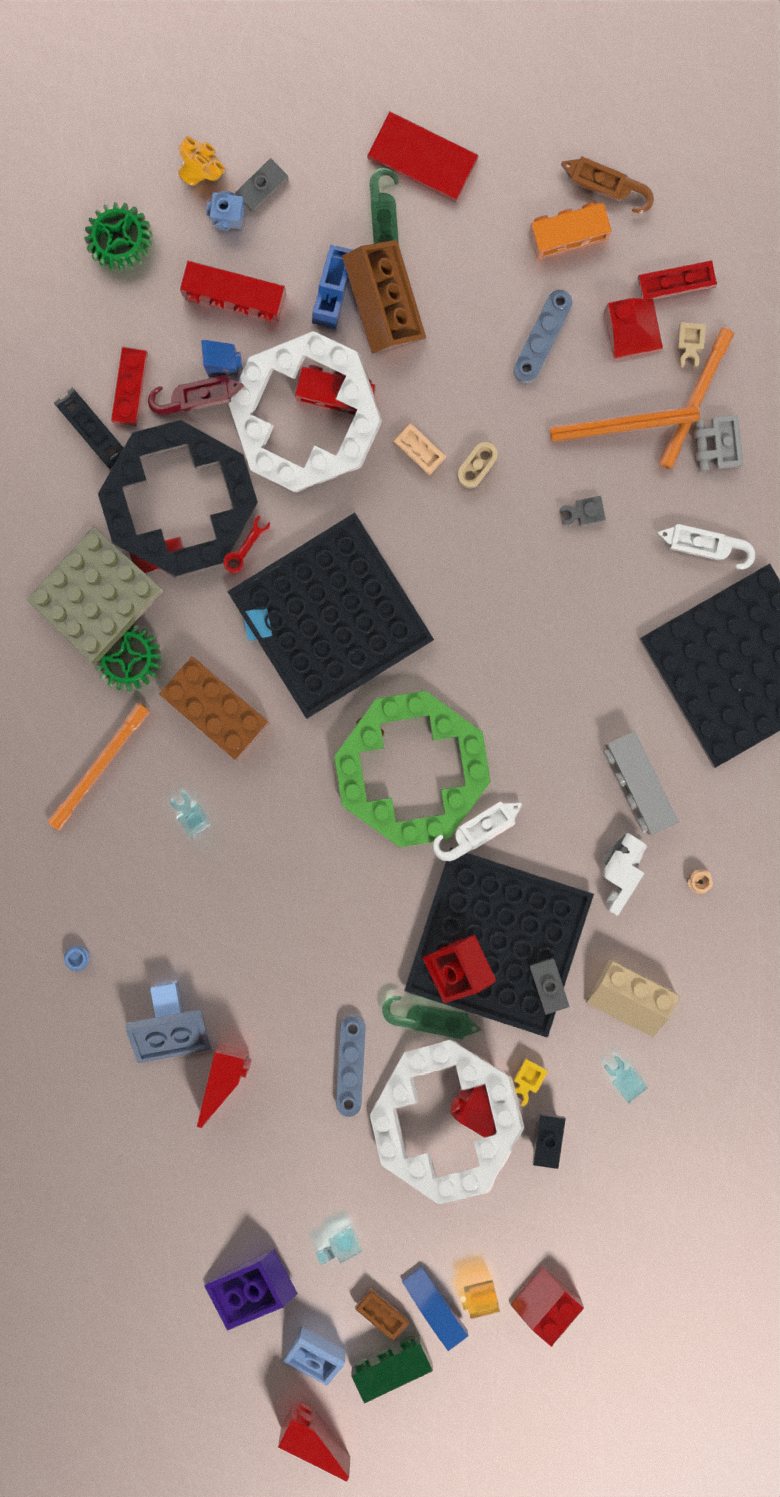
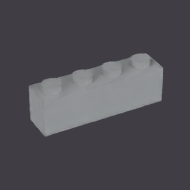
(641, 784)

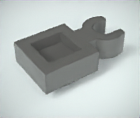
(587, 511)

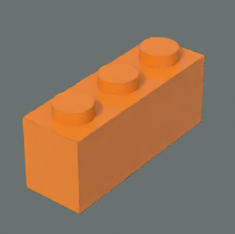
(570, 229)

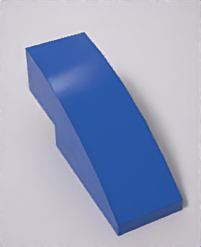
(331, 289)
(435, 1308)

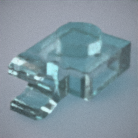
(343, 1246)

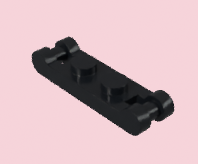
(89, 427)

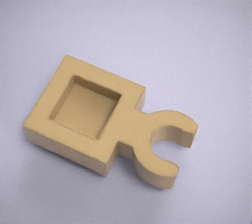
(691, 339)

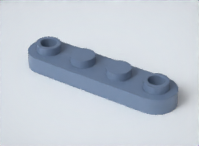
(542, 336)
(350, 1065)

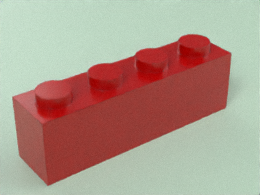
(232, 291)

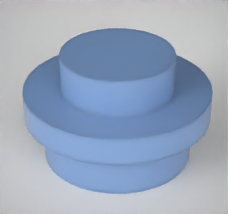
(76, 958)

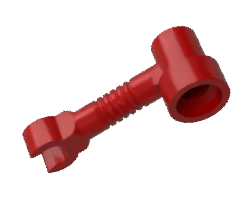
(244, 548)

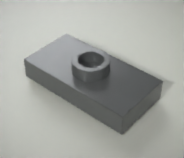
(262, 185)
(549, 986)

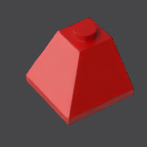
(632, 327)

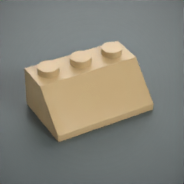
(632, 998)

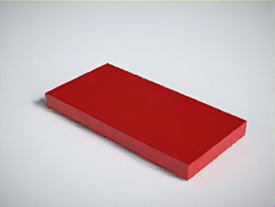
(422, 156)

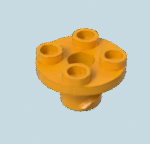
(198, 162)

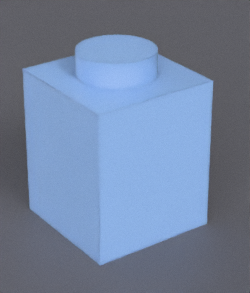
(166, 999)

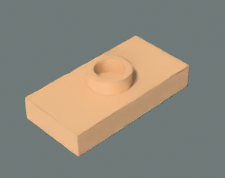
(419, 449)

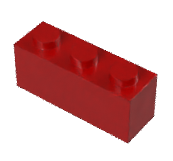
(322, 388)

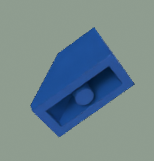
(220, 358)

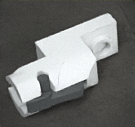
(621, 870)

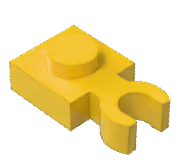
(529, 1078)

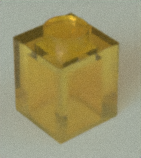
(480, 1299)

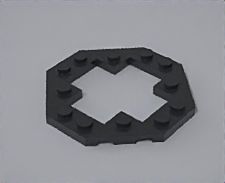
(204, 452)

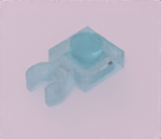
(192, 818)
(627, 1081)

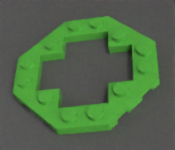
(456, 800)

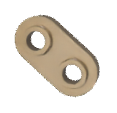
(477, 465)

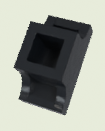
(548, 1140)

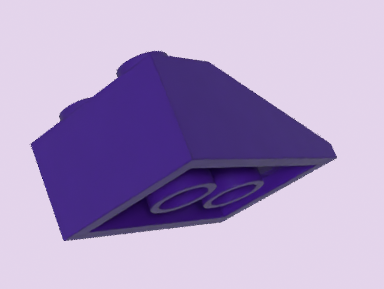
(251, 1290)

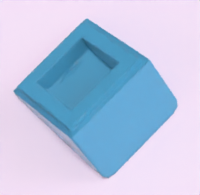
(258, 619)

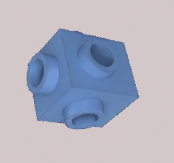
(226, 210)

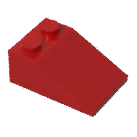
(225, 1074)
(311, 1440)

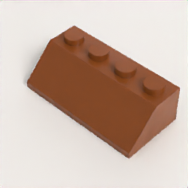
(384, 296)

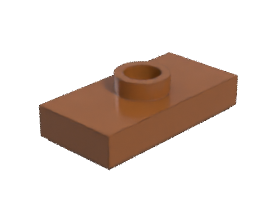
(382, 1314)

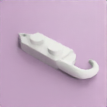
(706, 543)
(479, 830)

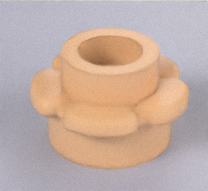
(707, 882)

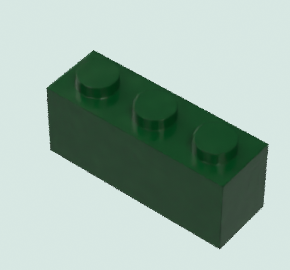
(391, 1368)

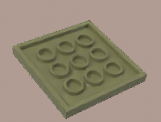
(94, 595)

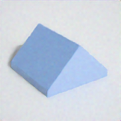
(315, 1356)

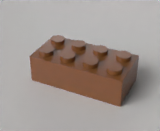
(214, 708)

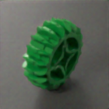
(127, 218)
(127, 646)

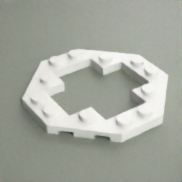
(354, 392)
(491, 1151)

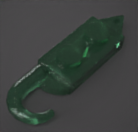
(383, 208)
(431, 1020)

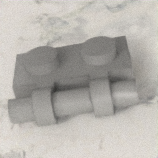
(726, 443)

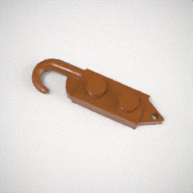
(606, 181)

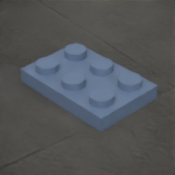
(169, 1036)

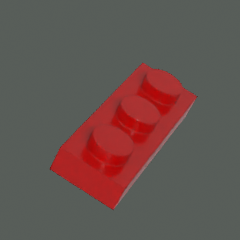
(677, 280)
(129, 386)

